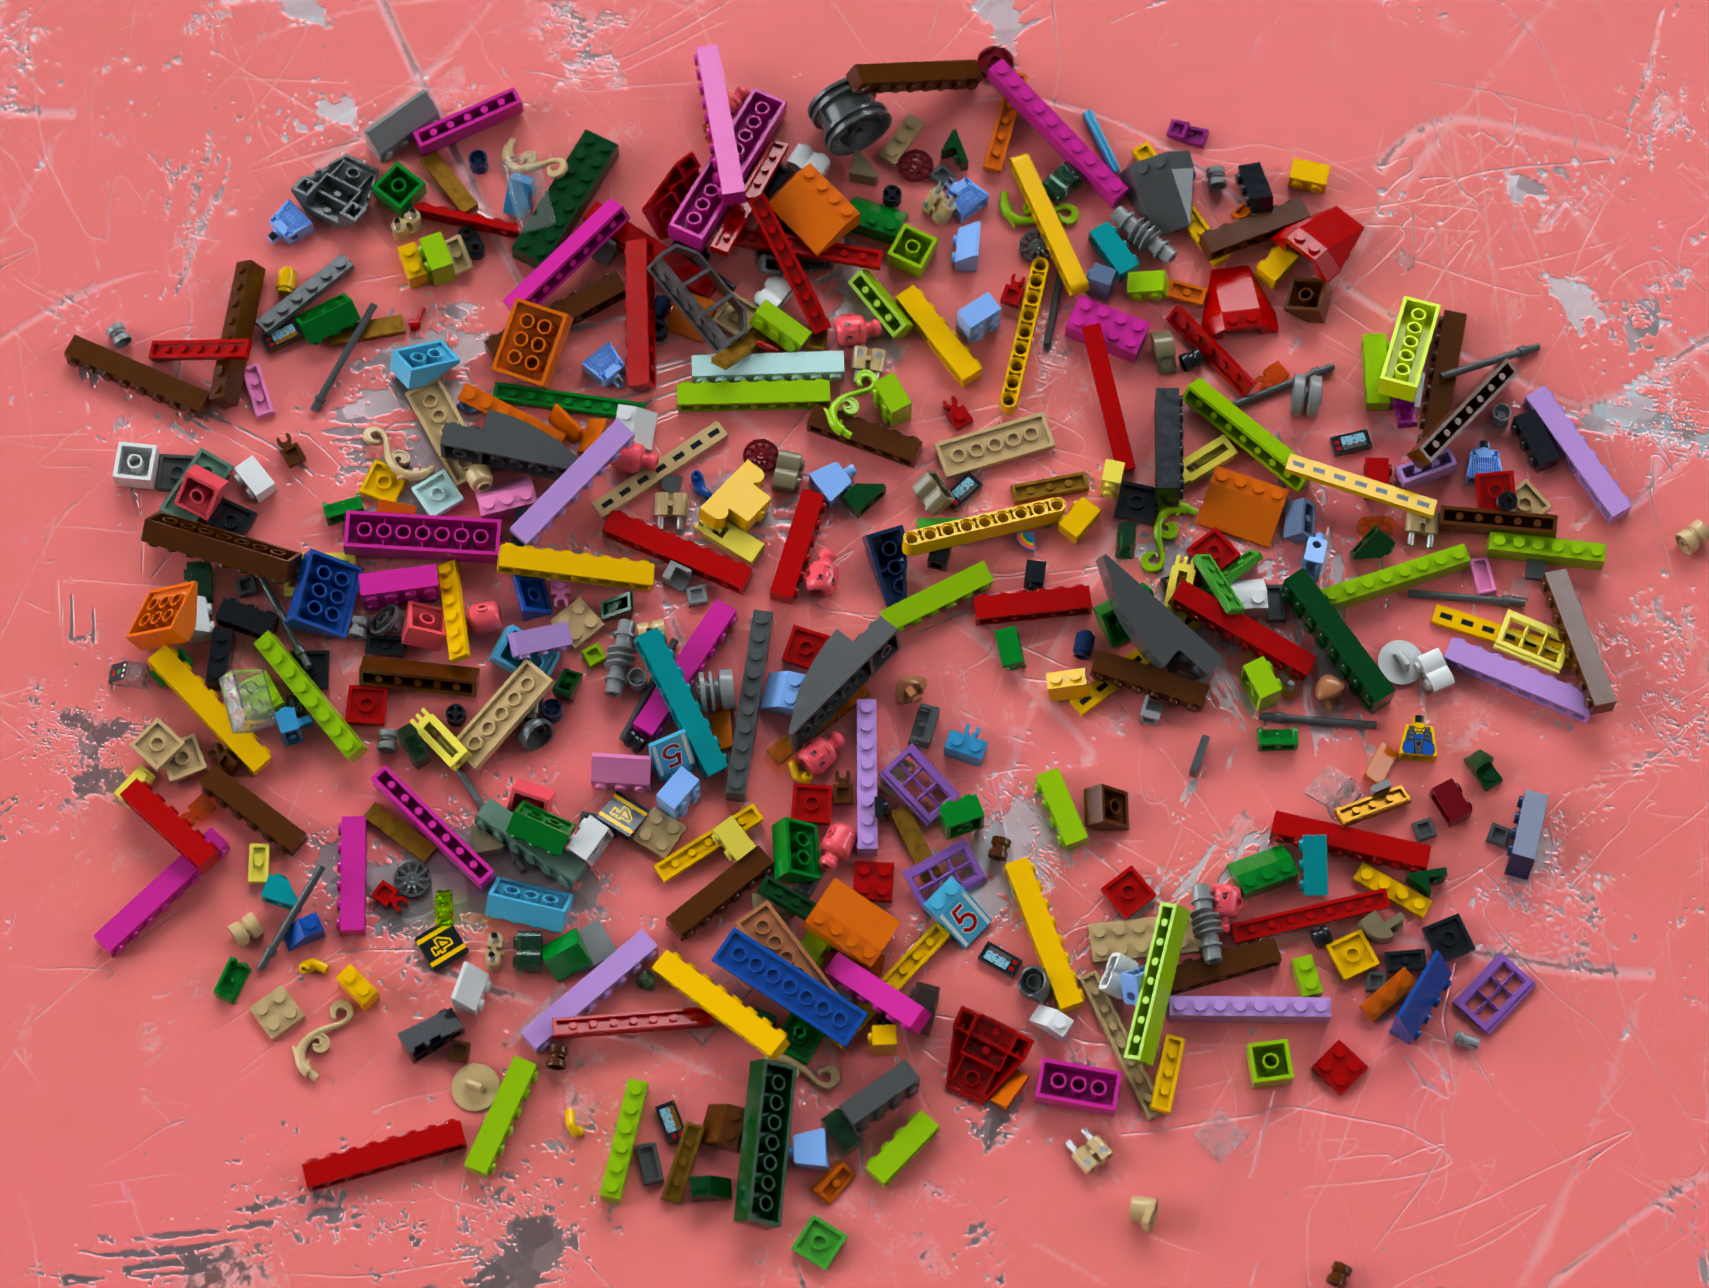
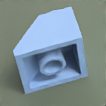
(967, 247)
(781, 692)

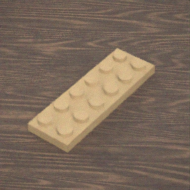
(433, 409)
(994, 445)
(504, 712)
(1131, 939)

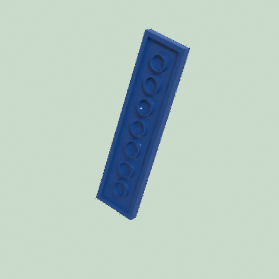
(790, 987)

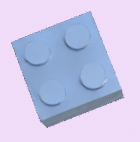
(978, 318)
(678, 793)

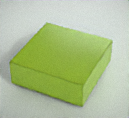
(594, 655)

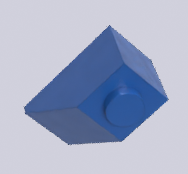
(304, 932)

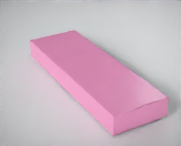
(258, 392)

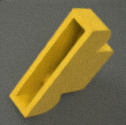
(737, 500)

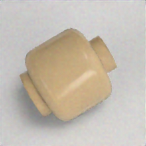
(479, 478)

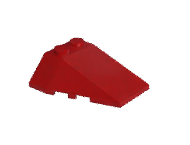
(671, 193)
(1323, 240)
(1236, 304)
(983, 1054)

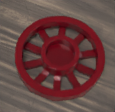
(915, 165)
(761, 455)

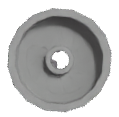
(1306, 395)

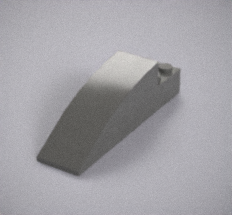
(508, 446)
(1152, 626)
(838, 674)

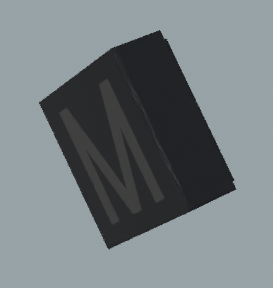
(293, 701)

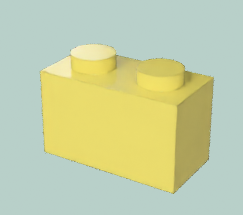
(1112, 478)
(732, 839)

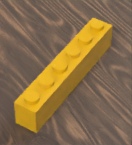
(938, 336)

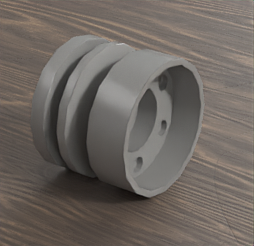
(716, 690)

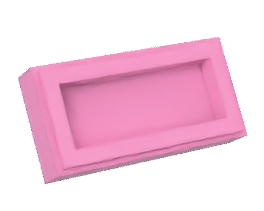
(1482, 576)

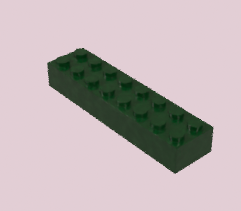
(569, 197)
(1337, 641)
(765, 1144)

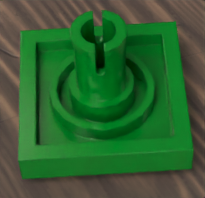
(802, 1038)

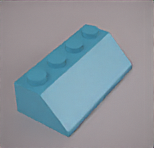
(529, 904)

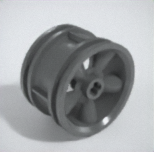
(848, 118)

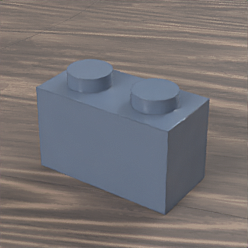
(1101, 281)
(1299, 520)

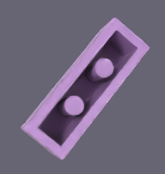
(1410, 476)
(540, 640)

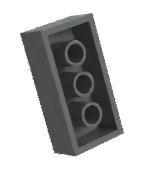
(880, 1096)

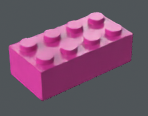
(1121, 331)
(400, 586)
(1078, 1087)

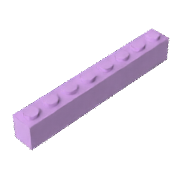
(1578, 456)
(572, 483)
(1516, 678)
(866, 777)
(593, 988)
(1249, 1009)

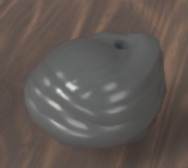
(535, 733)
(1034, 984)

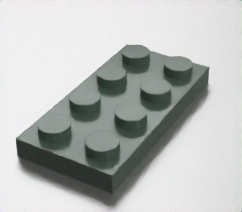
(207, 461)

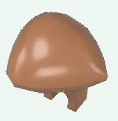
(910, 689)
(1328, 690)

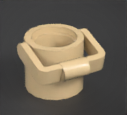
(1144, 1211)

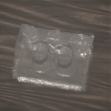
(247, 700)

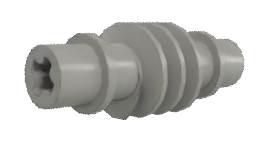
(1142, 236)
(619, 658)
(1205, 923)

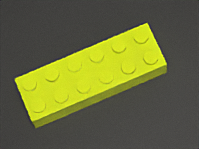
(1408, 349)

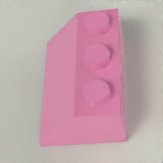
(504, 497)
(621, 772)

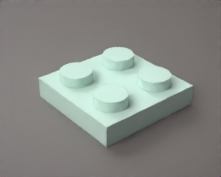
(437, 494)

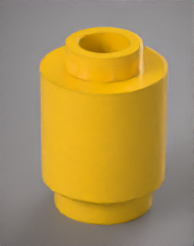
(286, 280)

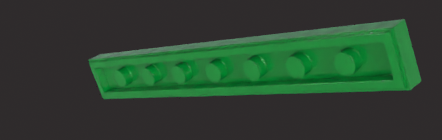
(568, 401)

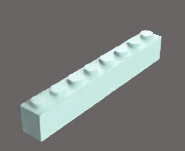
(772, 367)

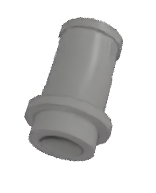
(1466, 1040)

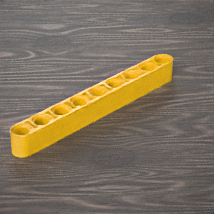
(1048, 225)
(1020, 343)
(983, 526)

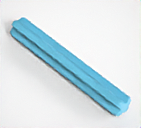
(1101, 141)

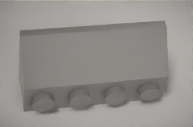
(396, 129)

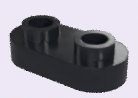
(471, 241)

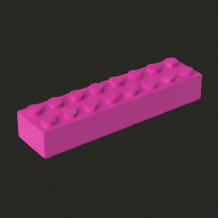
(422, 536)

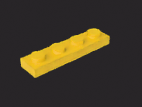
(1397, 892)
(1167, 1074)

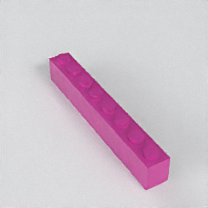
(570, 254)
(692, 660)
(433, 828)
(154, 900)

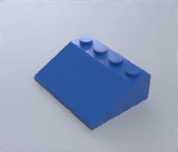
(324, 595)
(1422, 999)

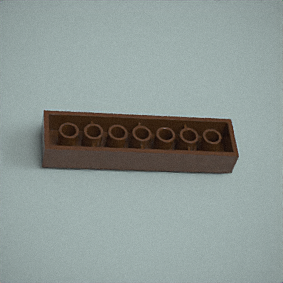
(221, 547)

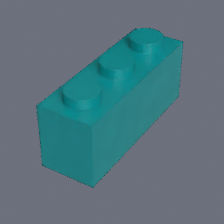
(1113, 250)
(1314, 864)

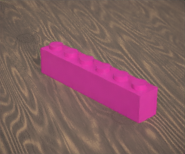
(468, 121)
(353, 876)
(878, 993)

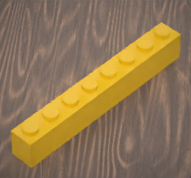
(575, 567)
(208, 708)
(1043, 934)
(720, 1005)

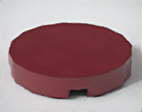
(992, 55)

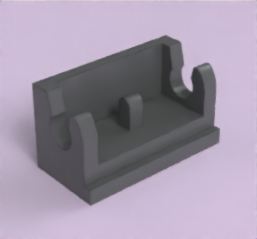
(924, 726)

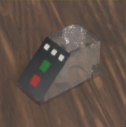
(130, 674)

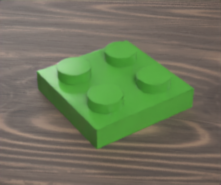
(819, 1242)

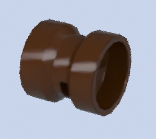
(999, 849)
(557, 1057)
(1339, 1274)

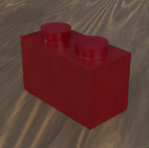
(1451, 802)

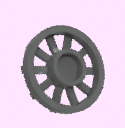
(1036, 246)
(385, 619)
(412, 879)

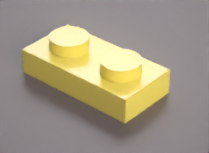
(140, 773)
(258, 863)

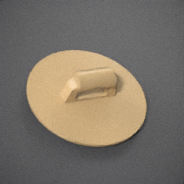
(475, 1087)

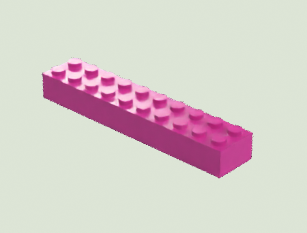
(702, 208)

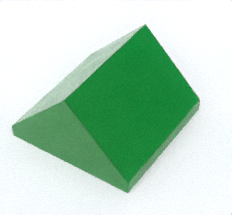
(566, 955)

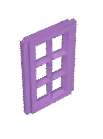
(926, 766)
(938, 858)
(1486, 975)

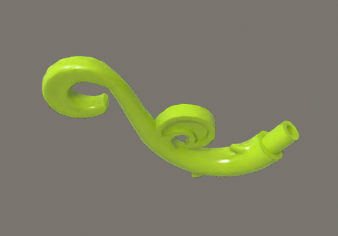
(1013, 218)
(848, 398)
(1160, 534)

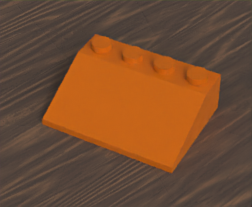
(814, 210)
(532, 343)
(1242, 507)
(165, 617)
(851, 924)

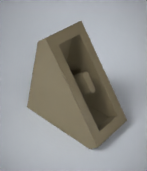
(862, 171)
(485, 844)

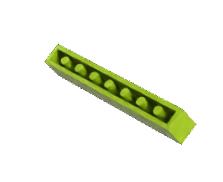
(752, 395)
(1242, 430)
(1398, 577)
(311, 696)
(1156, 984)

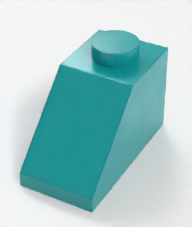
(279, 892)

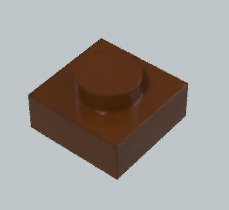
(459, 1051)

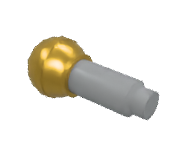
(1288, 690)

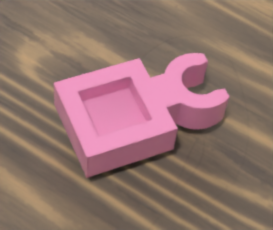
(559, 590)

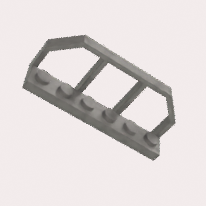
(689, 305)

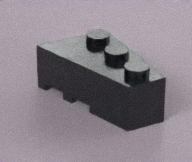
(430, 1034)

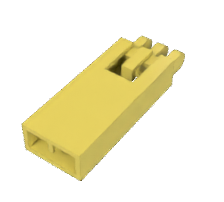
(1207, 458)
(735, 541)
(1182, 570)
(447, 745)

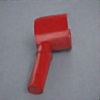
(415, 324)

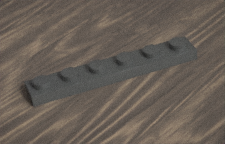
(304, 294)

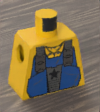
(1418, 742)

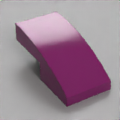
(1186, 134)
(1405, 413)

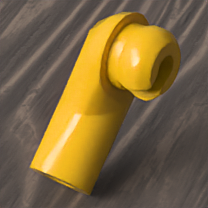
(798, 775)
(313, 964)
(571, 1124)

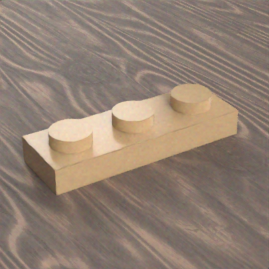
(902, 140)

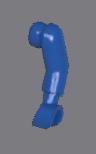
(699, 485)

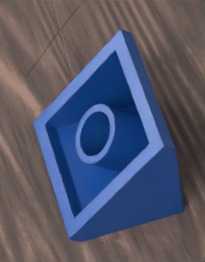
(532, 597)

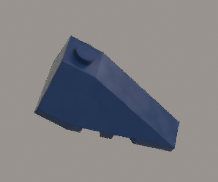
(888, 563)

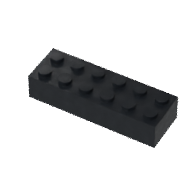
(1168, 447)

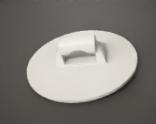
(1397, 662)

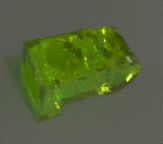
(444, 908)

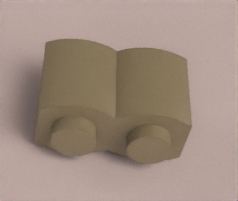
(787, 471)
(933, 492)

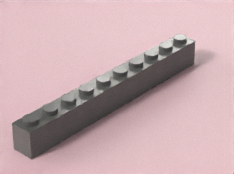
(749, 706)

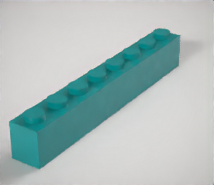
(680, 702)

